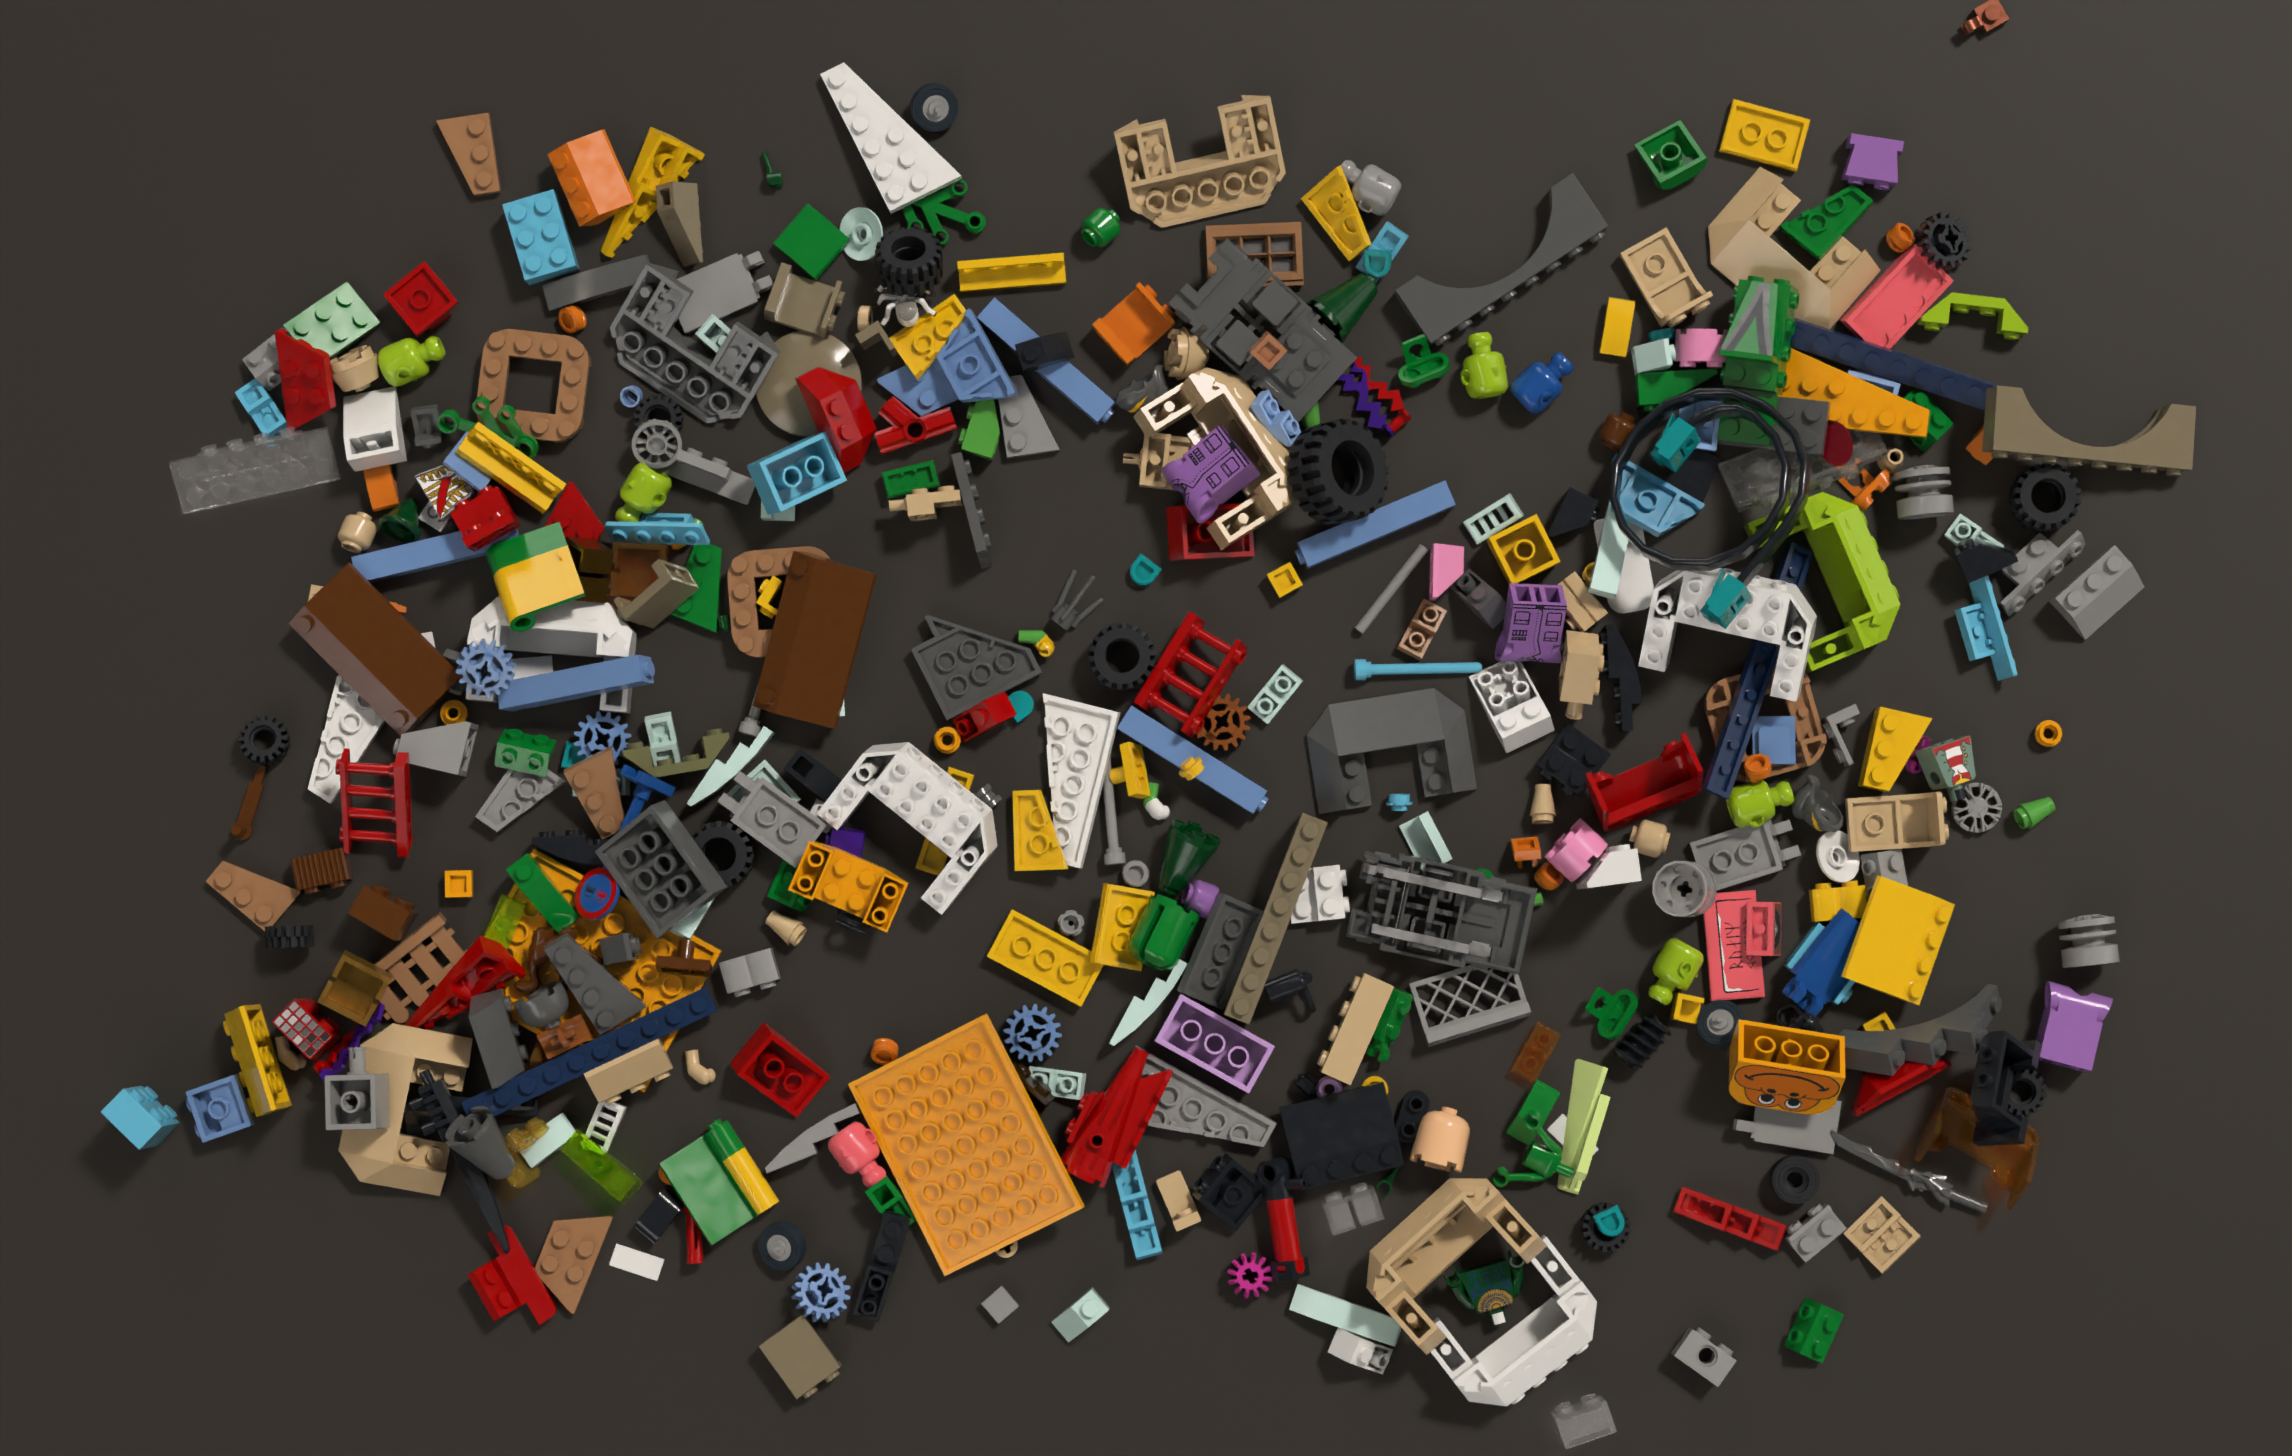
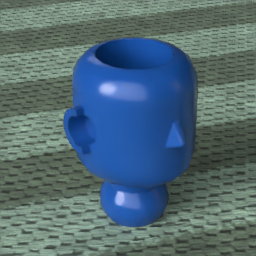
(1540, 384)

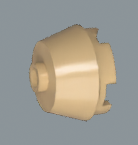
(1185, 354)
(355, 369)

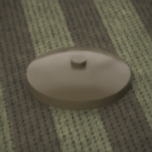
(798, 354)

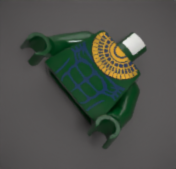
(1489, 1286)

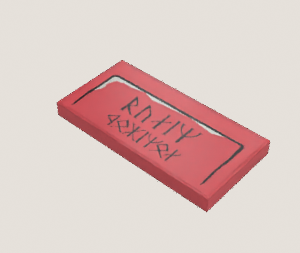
(1729, 968)

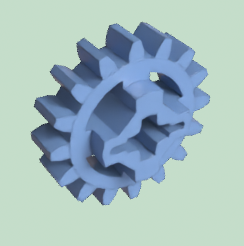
(475, 666)
(612, 733)
(1036, 1045)
(830, 1285)

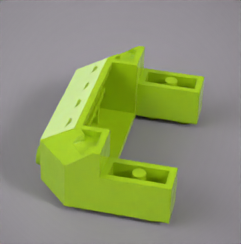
(1852, 574)

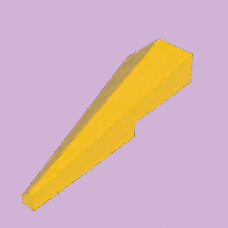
(659, 162)

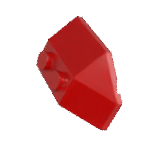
(840, 411)
(1878, 1088)

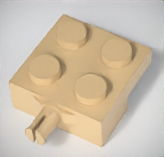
(1155, 455)
(923, 504)

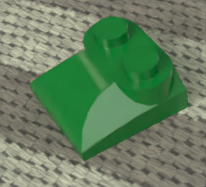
(1671, 156)

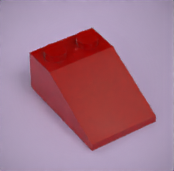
(1193, 541)
(779, 1070)

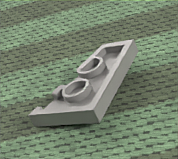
(1023, 423)
(515, 796)

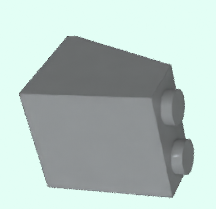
(441, 747)

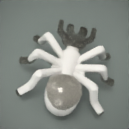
(905, 307)

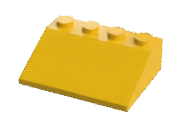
(1898, 940)
(257, 1060)

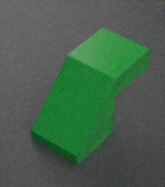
(1539, 1098)
(888, 1197)

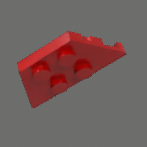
(304, 379)
(576, 516)

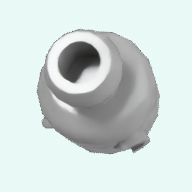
(1372, 187)

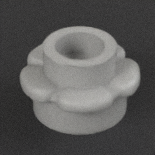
(1076, 928)

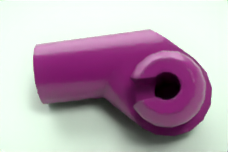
(1912, 764)

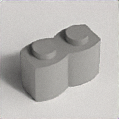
(749, 971)

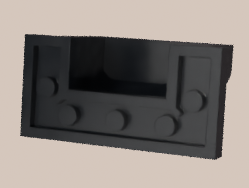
(1991, 1088)

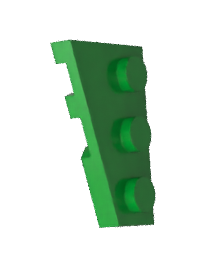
(1827, 223)
(703, 605)

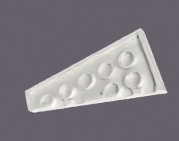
(894, 153)

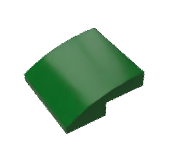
(811, 241)

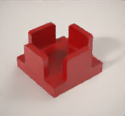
(422, 299)

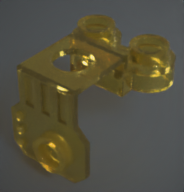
(517, 1141)

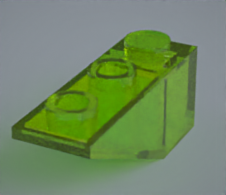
(602, 1166)

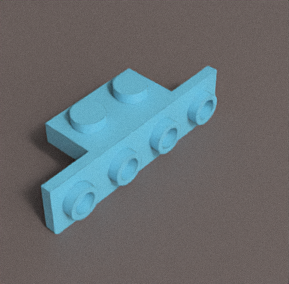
(659, 529)
(1984, 630)

